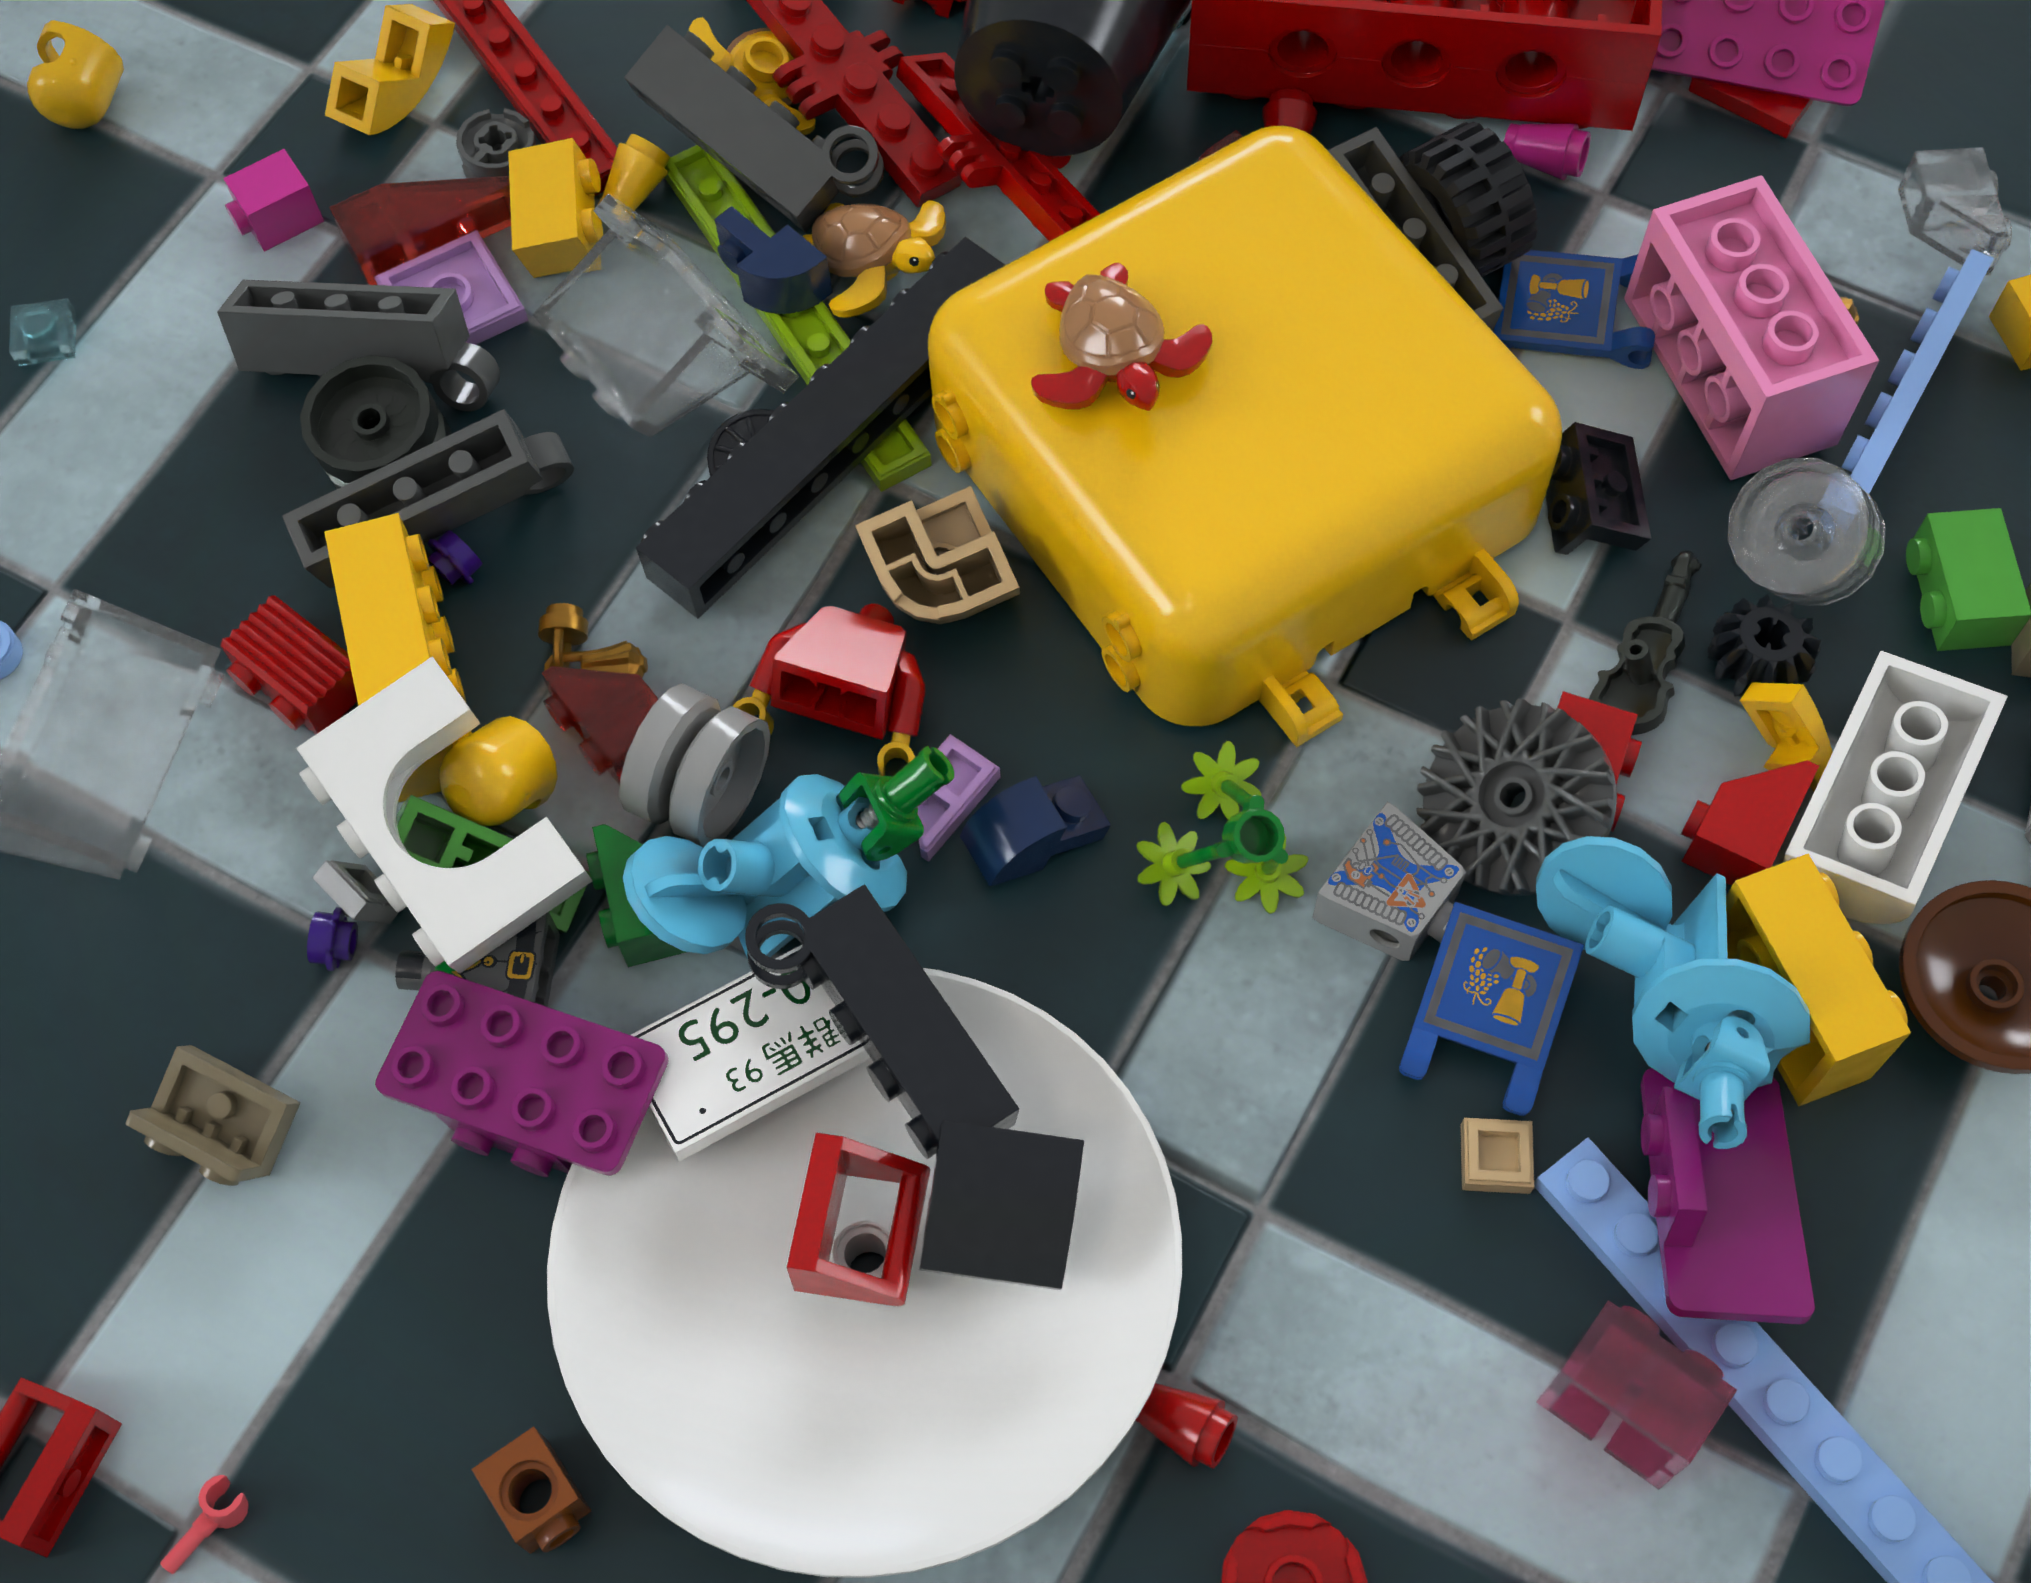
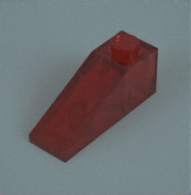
(412, 218)

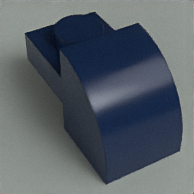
(775, 272)
(1031, 823)

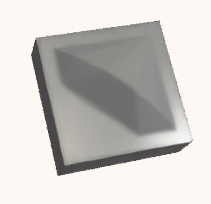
(355, 891)

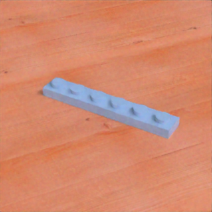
(1915, 370)

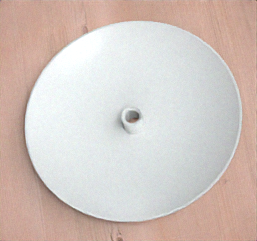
(852, 1426)

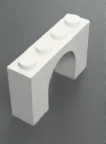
(363, 769)

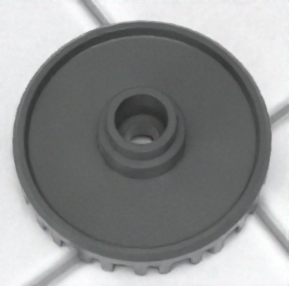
(1488, 765)

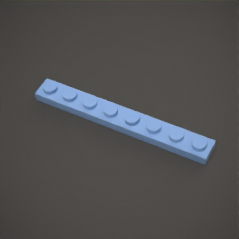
(1771, 1392)

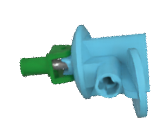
(799, 852)

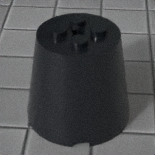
(1058, 69)

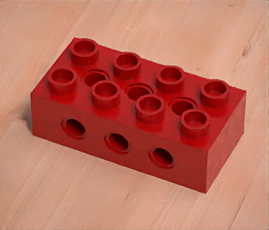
(1435, 56)

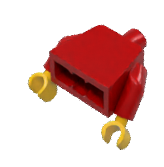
(845, 674)

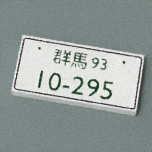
(743, 1058)

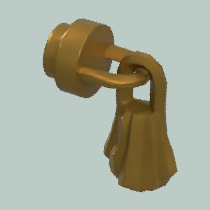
(566, 626)

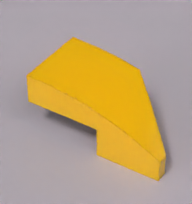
(1788, 724)

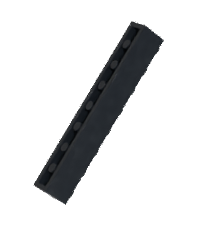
(806, 444)

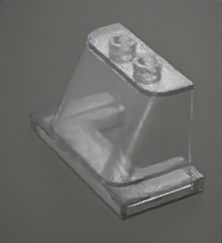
(652, 327)

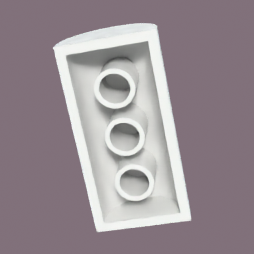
(1895, 786)

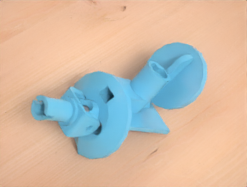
(1695, 1014)

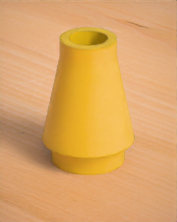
(636, 171)

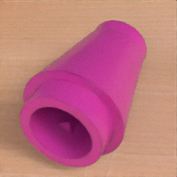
(1550, 148)

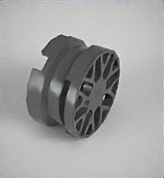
(484, 135)

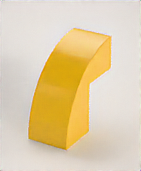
(384, 90)

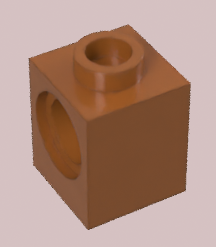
(511, 1471)

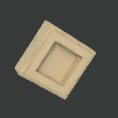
(1497, 1155)

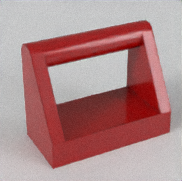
(815, 1228)
(61, 1469)

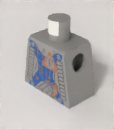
(1391, 887)

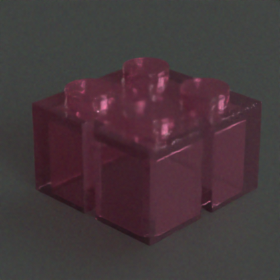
(1658, 1391)

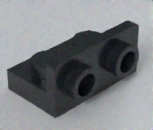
(1596, 491)

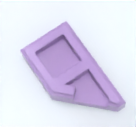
(955, 801)

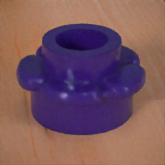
(453, 558)
(331, 939)

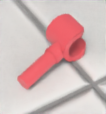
(207, 1521)

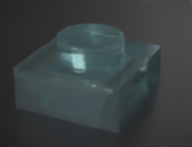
(42, 332)

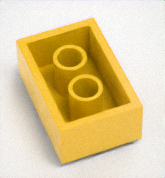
(1794, 926)

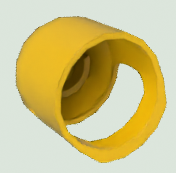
(78, 83)
(498, 772)

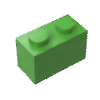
(1968, 579)

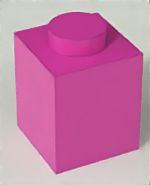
(272, 200)

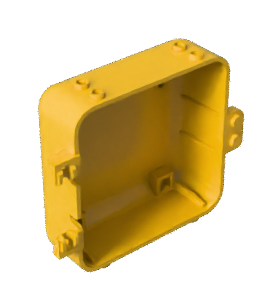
(1292, 485)

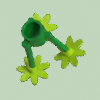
(1250, 837)

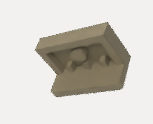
(216, 1118)

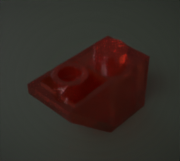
(602, 710)

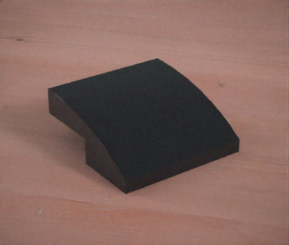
(1001, 1205)

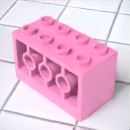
(1749, 327)

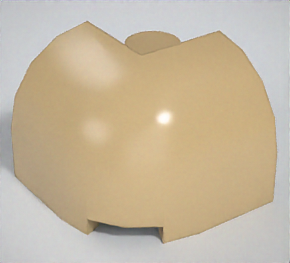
(939, 558)

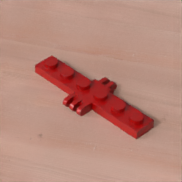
(853, 77)
(984, 160)

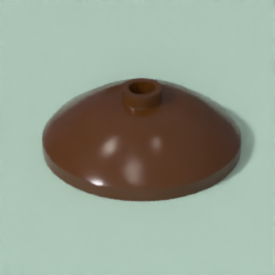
(1969, 940)

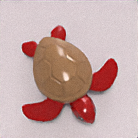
(1117, 339)

